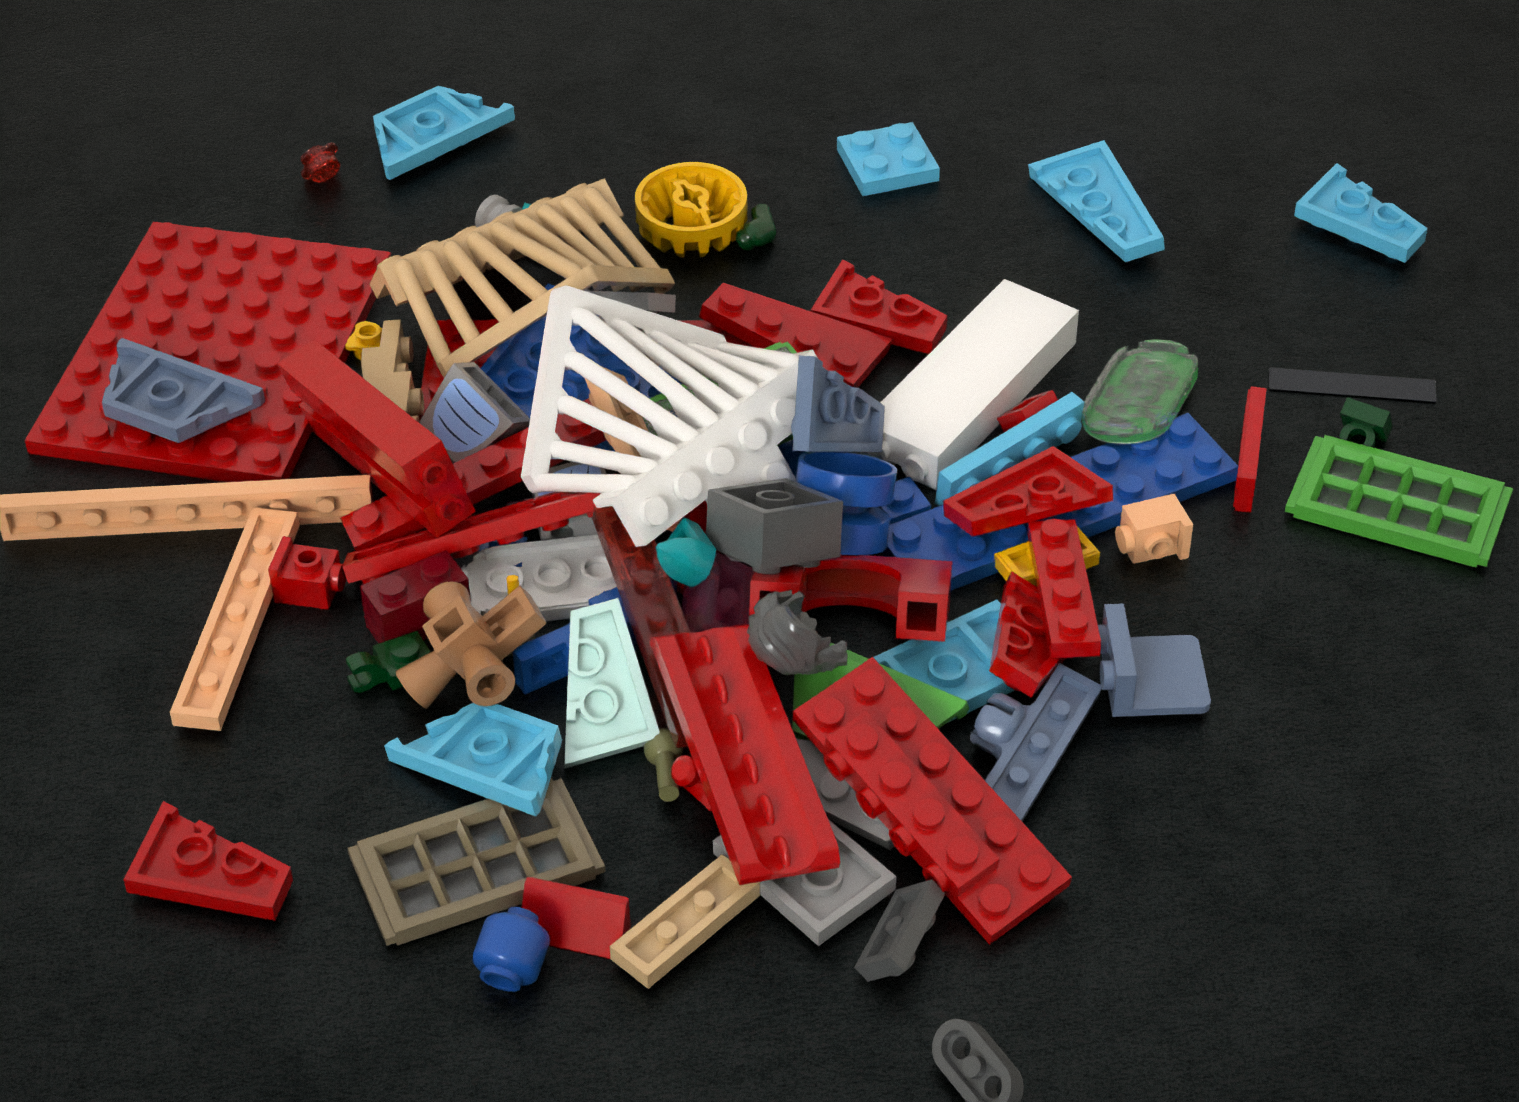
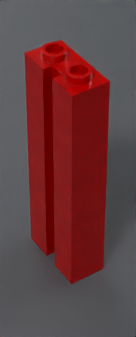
(377, 438)

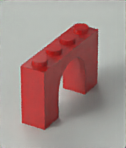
(904, 587)

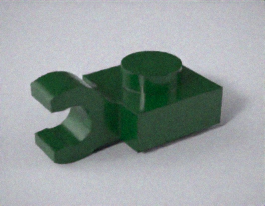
(386, 659)

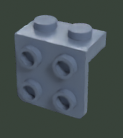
(1150, 671)

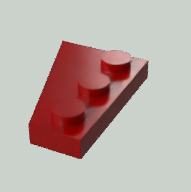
(873, 308)
(1026, 493)
(199, 868)

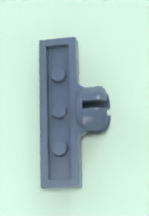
(1032, 737)

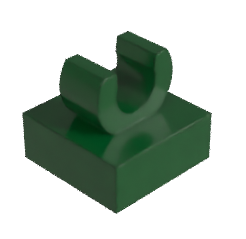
(1366, 421)

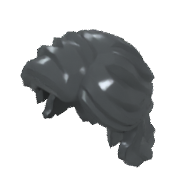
(788, 638)

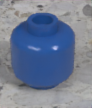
(511, 949)

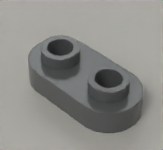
(982, 1069)

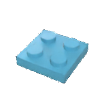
(887, 159)

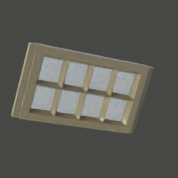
(470, 863)

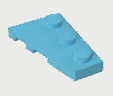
(1355, 214)

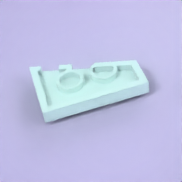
(605, 687)

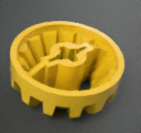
(691, 195)

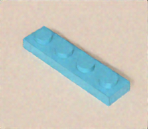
(1046, 428)

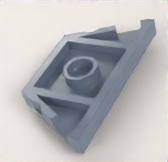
(173, 394)

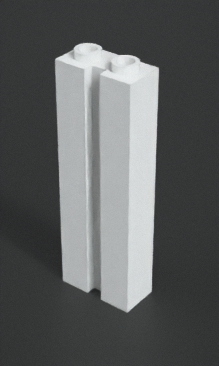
(972, 379)

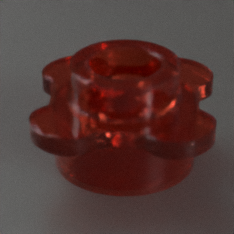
(320, 163)

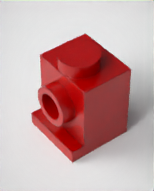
(305, 575)

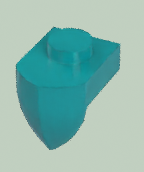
(687, 554)

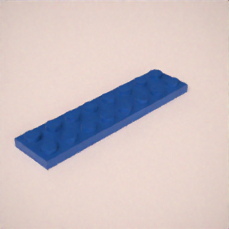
(1177, 462)

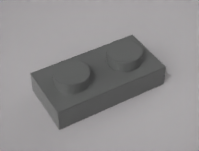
(900, 931)

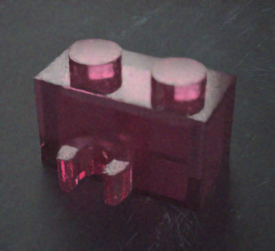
(720, 598)

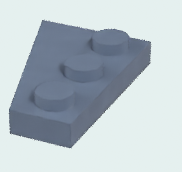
(833, 414)

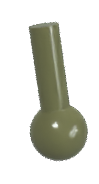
(662, 753)

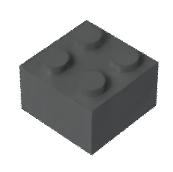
(774, 524)

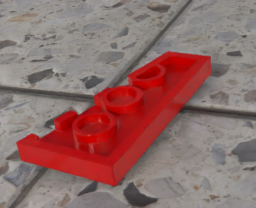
(767, 321)

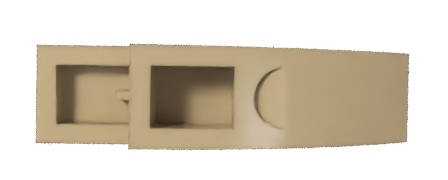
(389, 371)

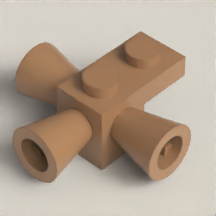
(470, 644)

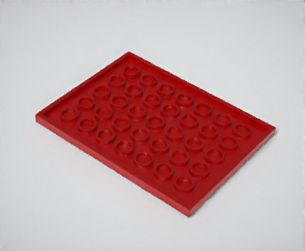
(226, 306)

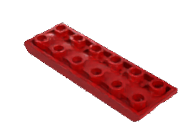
(746, 755)

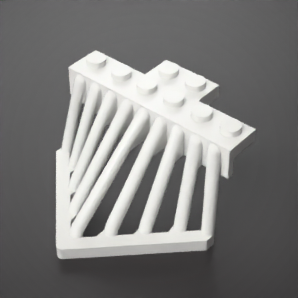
(714, 441)

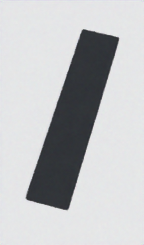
(1352, 384)

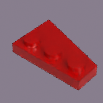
(1020, 641)

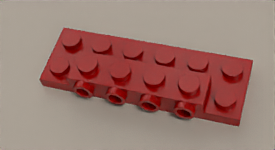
(931, 800)

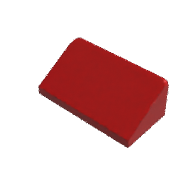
(577, 916)

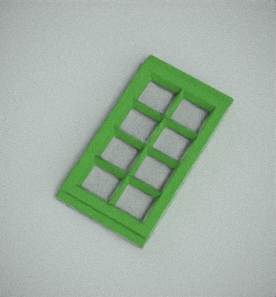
(1400, 500)

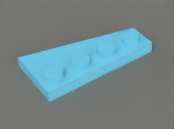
(1101, 198)

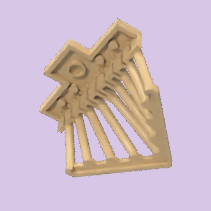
(533, 233)

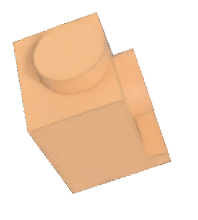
(1154, 529)

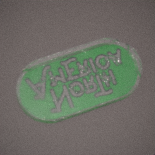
(1140, 392)

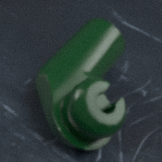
(759, 230)

